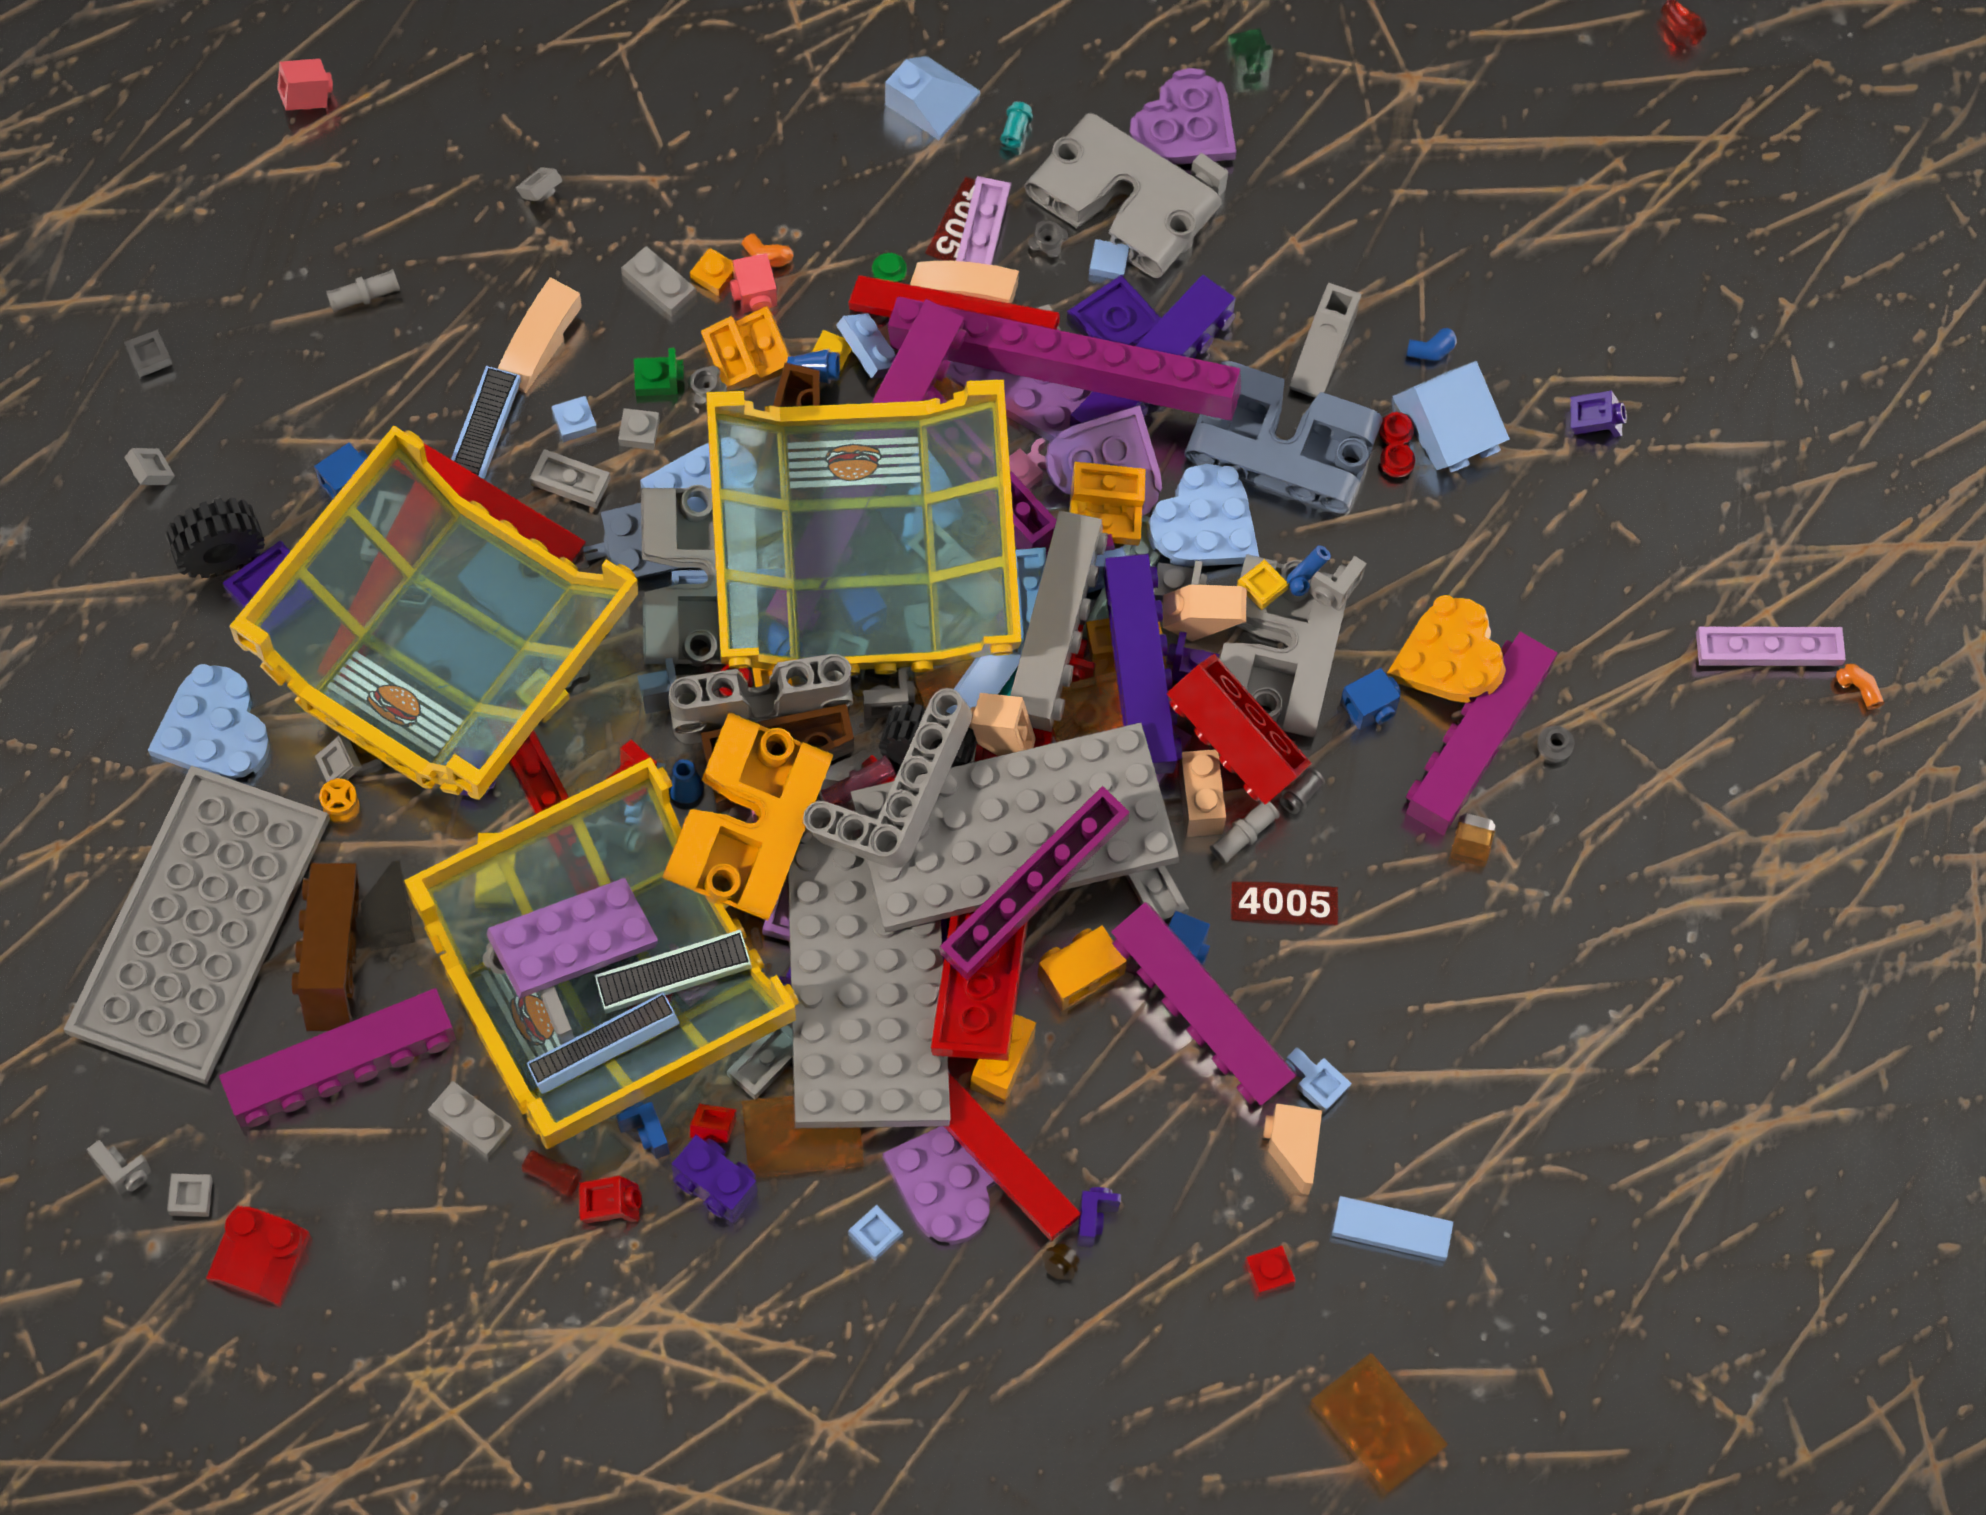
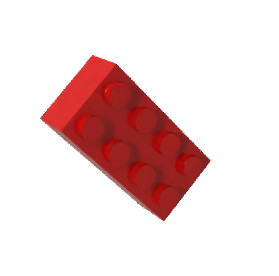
(1238, 729)

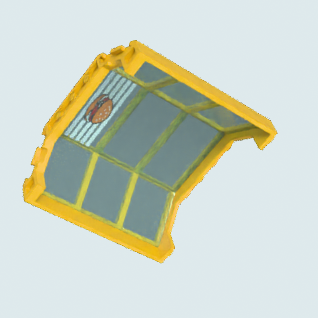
(864, 531)
(427, 622)
(571, 848)

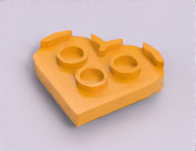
(1451, 652)

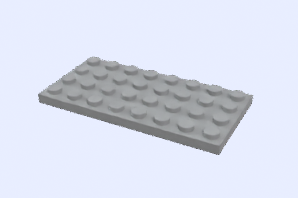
(1005, 809)
(197, 925)
(861, 1001)

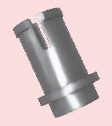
(1296, 796)

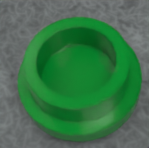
(889, 267)

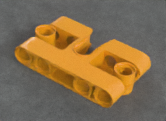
(747, 854)

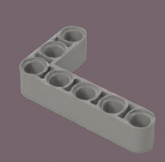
(903, 792)

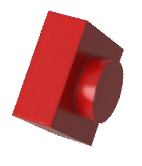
(713, 1123)
(1270, 1270)

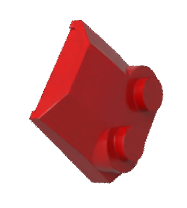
(258, 1253)

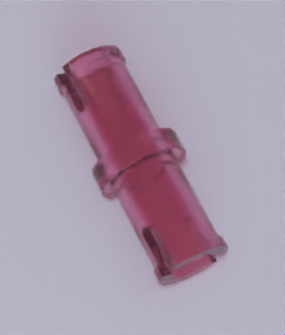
(866, 777)

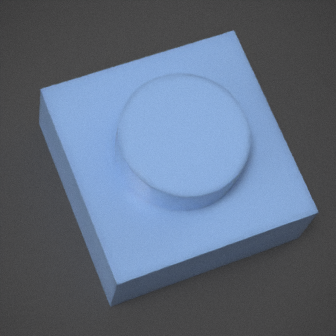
(574, 419)

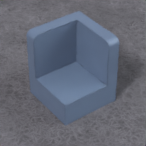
(655, 688)

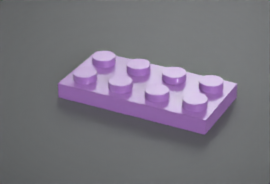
(1028, 401)
(572, 937)

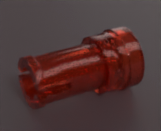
(560, 1176)

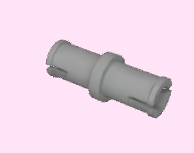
(363, 290)
(1244, 831)

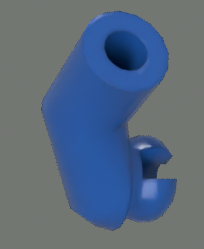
(1435, 348)
(1299, 577)

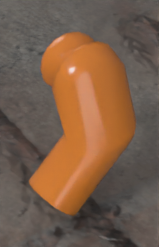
(777, 254)
(1864, 681)

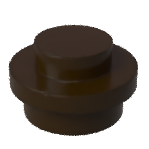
(1061, 1261)

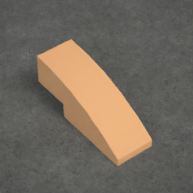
(968, 279)
(541, 332)

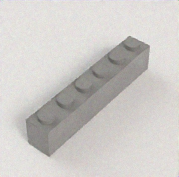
(1057, 615)

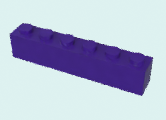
(1181, 332)
(1139, 655)

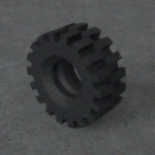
(215, 537)
(900, 731)

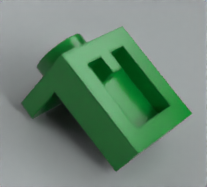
(658, 375)

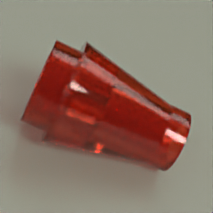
(1684, 23)

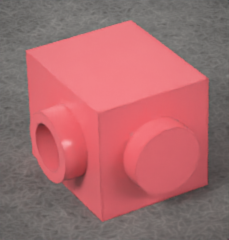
(304, 84)
(753, 283)

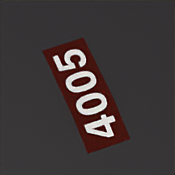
(949, 233)
(1284, 902)

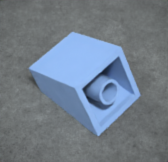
(1454, 417)

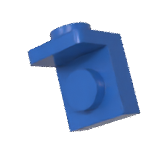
(650, 1133)

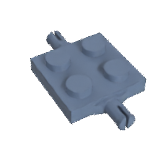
(624, 542)

